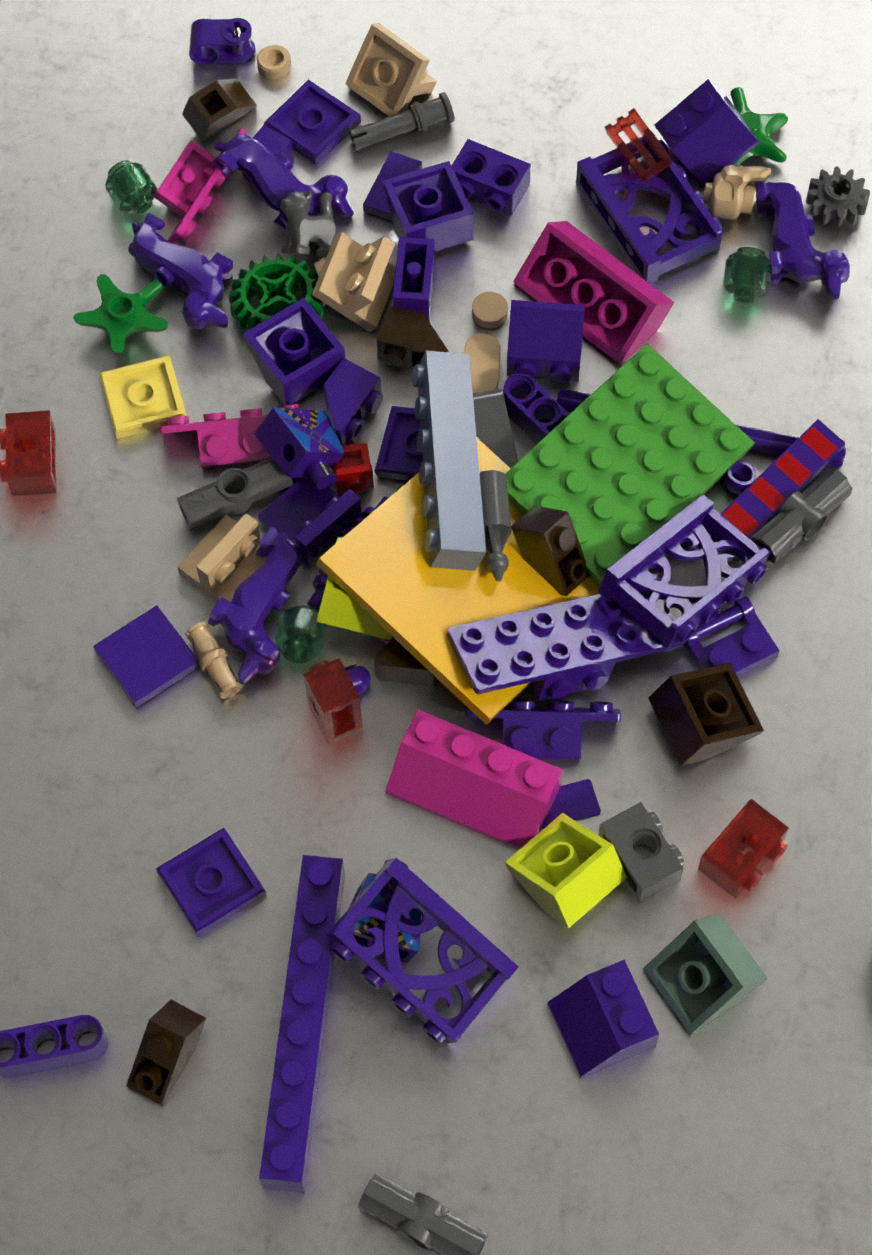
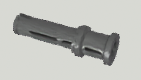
(417, 118)

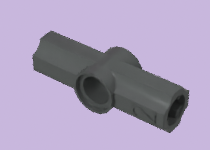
(215, 501)
(803, 514)
(420, 1219)

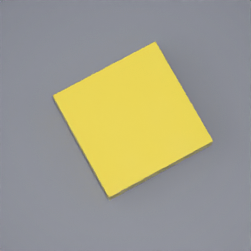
(142, 396)

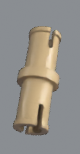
(213, 660)

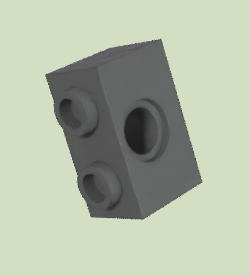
(644, 874)

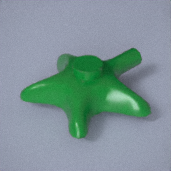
(762, 126)
(122, 312)

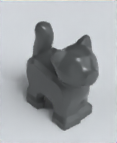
(307, 233)

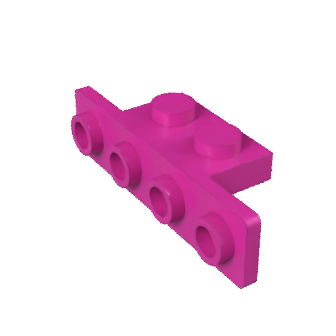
(188, 186)
(225, 439)

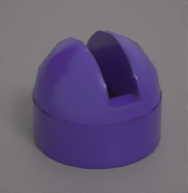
(739, 477)
(360, 677)

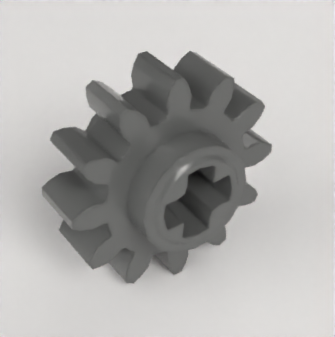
(837, 196)

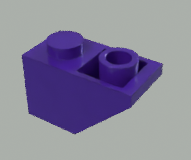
(350, 397)

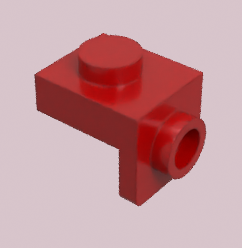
(354, 469)

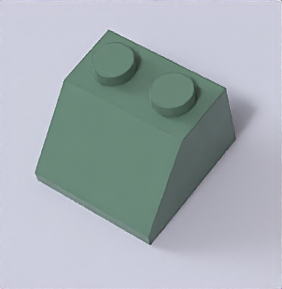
(704, 972)

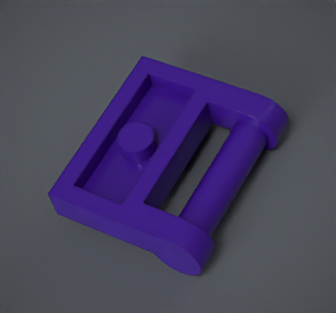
(742, 649)

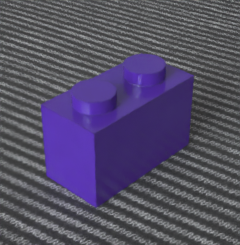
(414, 274)

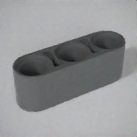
(494, 425)

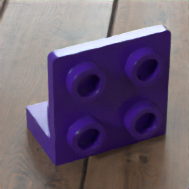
(311, 516)

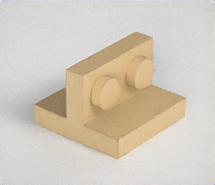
(389, 71)
(357, 279)
(224, 557)

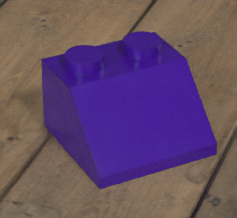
(706, 132)
(430, 206)
(545, 340)
(294, 351)
(603, 1019)

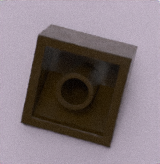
(704, 713)

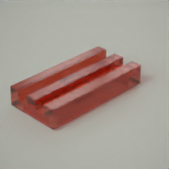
(624, 124)

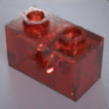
(34, 435)
(333, 699)
(750, 828)

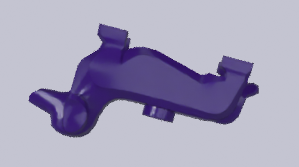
(273, 177)
(792, 250)
(184, 269)
(254, 601)

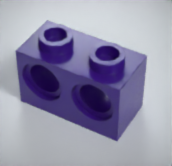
(491, 172)

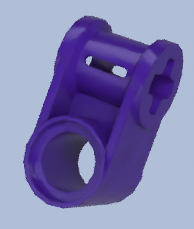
(218, 39)

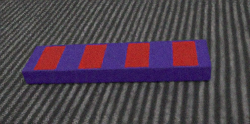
(783, 478)

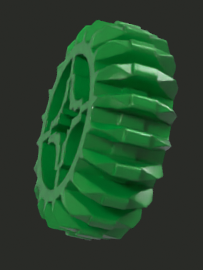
(275, 285)

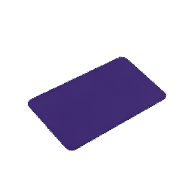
(574, 800)

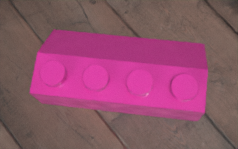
(574, 270)
(473, 780)

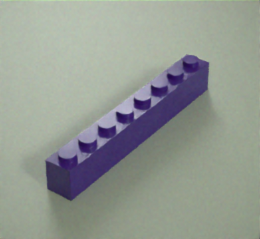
(302, 1026)

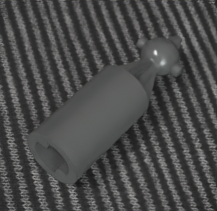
(496, 520)

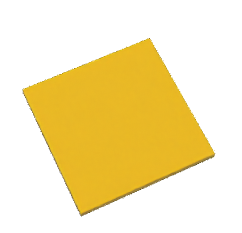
(392, 579)

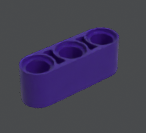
(535, 406)
(65, 1053)

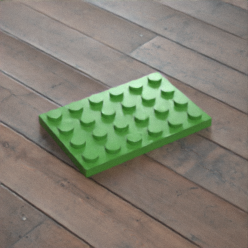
(628, 459)

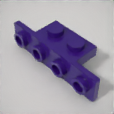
(551, 730)

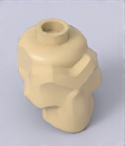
(733, 190)

